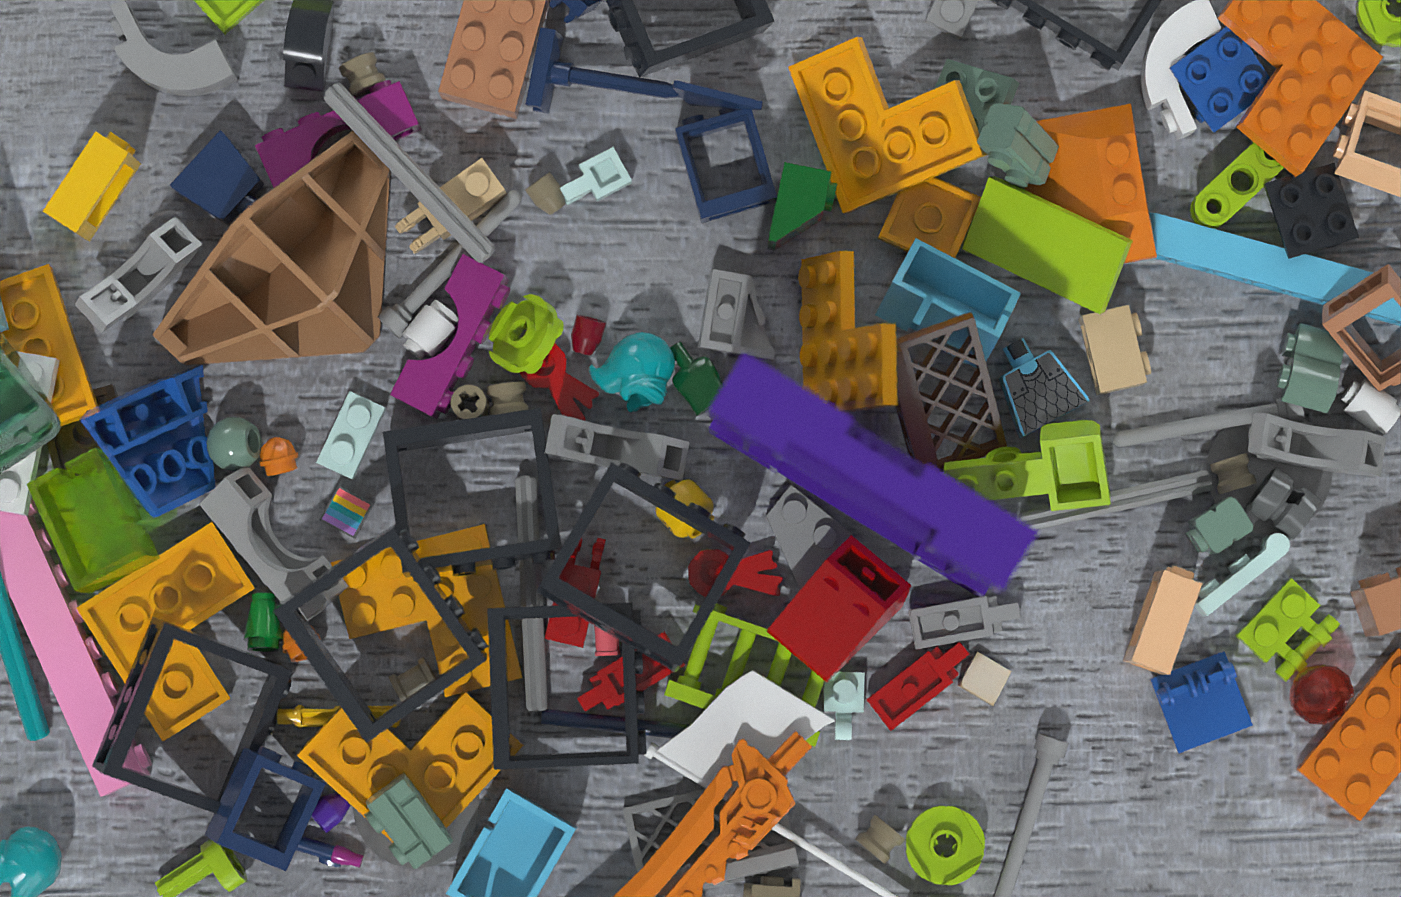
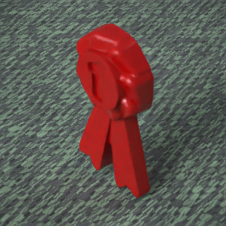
(561, 385)
(708, 563)

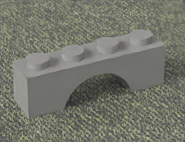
(242, 513)

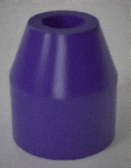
(330, 811)

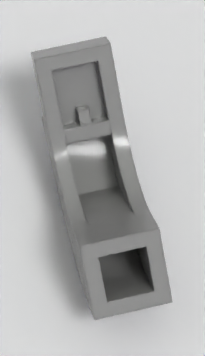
(185, 74)
(601, 445)
(1316, 446)

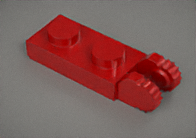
(574, 629)

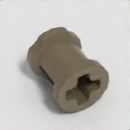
(474, 393)
(412, 679)

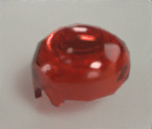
(1320, 693)

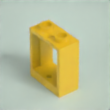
(93, 184)

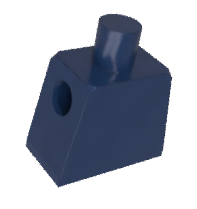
(219, 180)

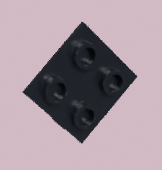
(1311, 211)

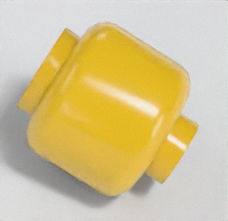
(686, 492)

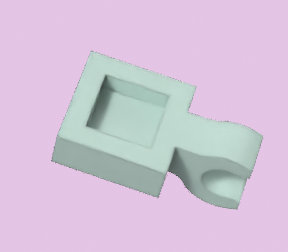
(601, 176)
(844, 696)

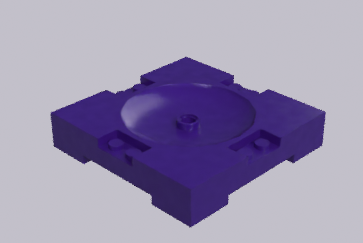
(868, 478)

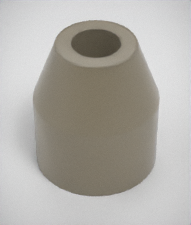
(546, 194)

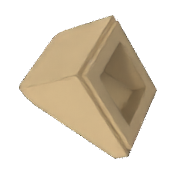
(984, 678)

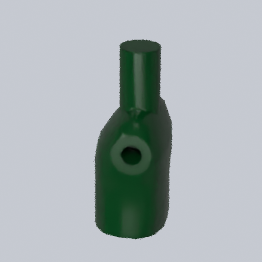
(696, 379)

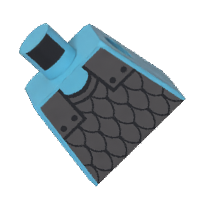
(1038, 388)

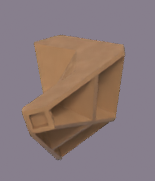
(293, 269)

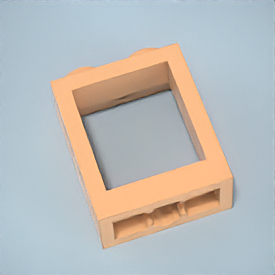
(1359, 168)
(1163, 620)

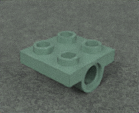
(980, 88)

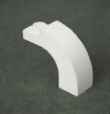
(1177, 36)

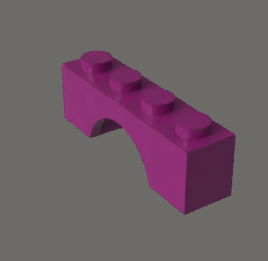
(291, 150)
(430, 382)

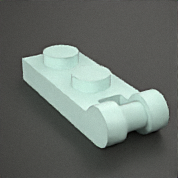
(1242, 573)

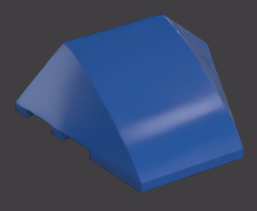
(157, 440)

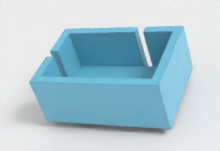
(938, 288)
(516, 853)

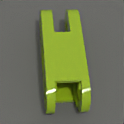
(1222, 193)

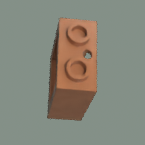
(1351, 306)

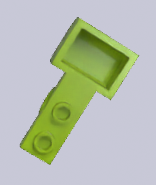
(1067, 469)

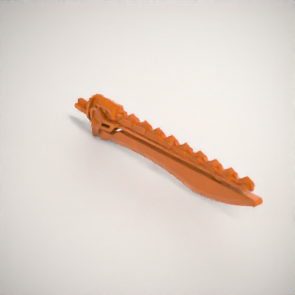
(745, 820)

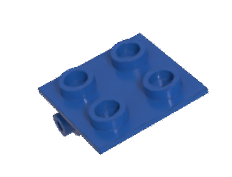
(1220, 78)
(1201, 702)

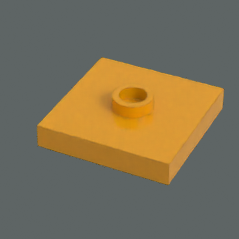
(932, 213)

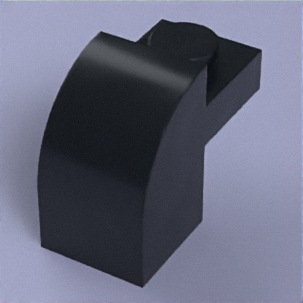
(306, 43)

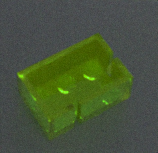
(92, 521)

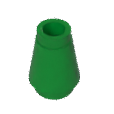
(263, 626)

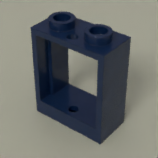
(737, 202)
(236, 794)

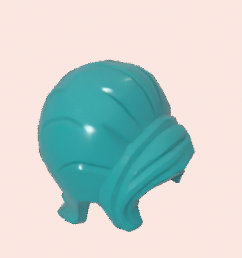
(637, 370)
(29, 861)

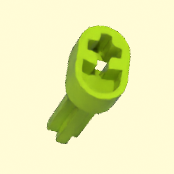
(211, 859)

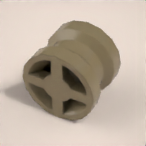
(361, 74)
(507, 397)
(1233, 473)
(880, 839)

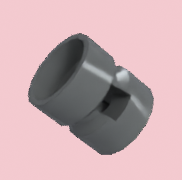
(1283, 503)

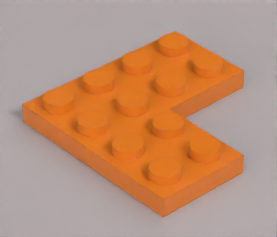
(1315, 76)
(1363, 746)

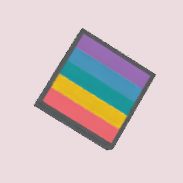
(346, 512)

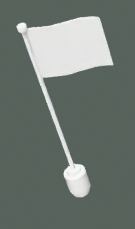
(765, 718)

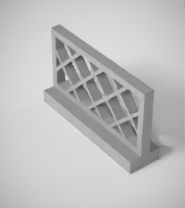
(757, 863)

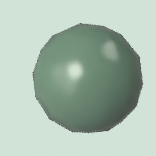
(234, 443)

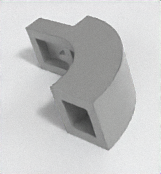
(141, 276)

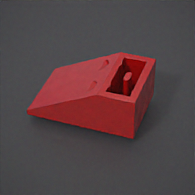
(840, 608)

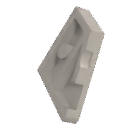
(732, 317)
(804, 533)

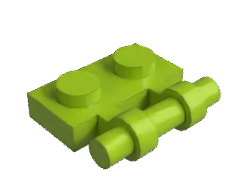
(1278, 621)

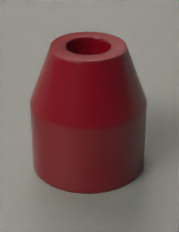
(587, 334)

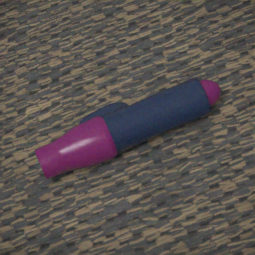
(329, 853)

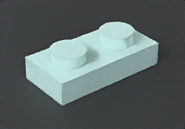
(351, 435)

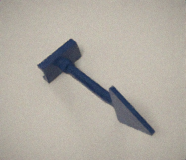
(550, 71)

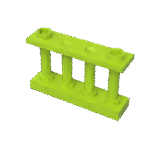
(688, 687)

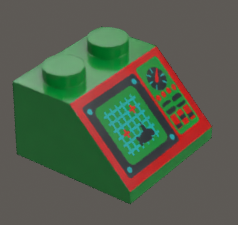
(800, 202)

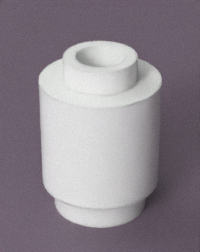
(430, 330)
(1371, 407)

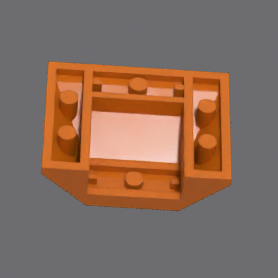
(1100, 174)

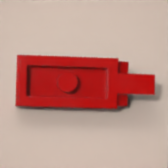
(609, 681)
(916, 684)

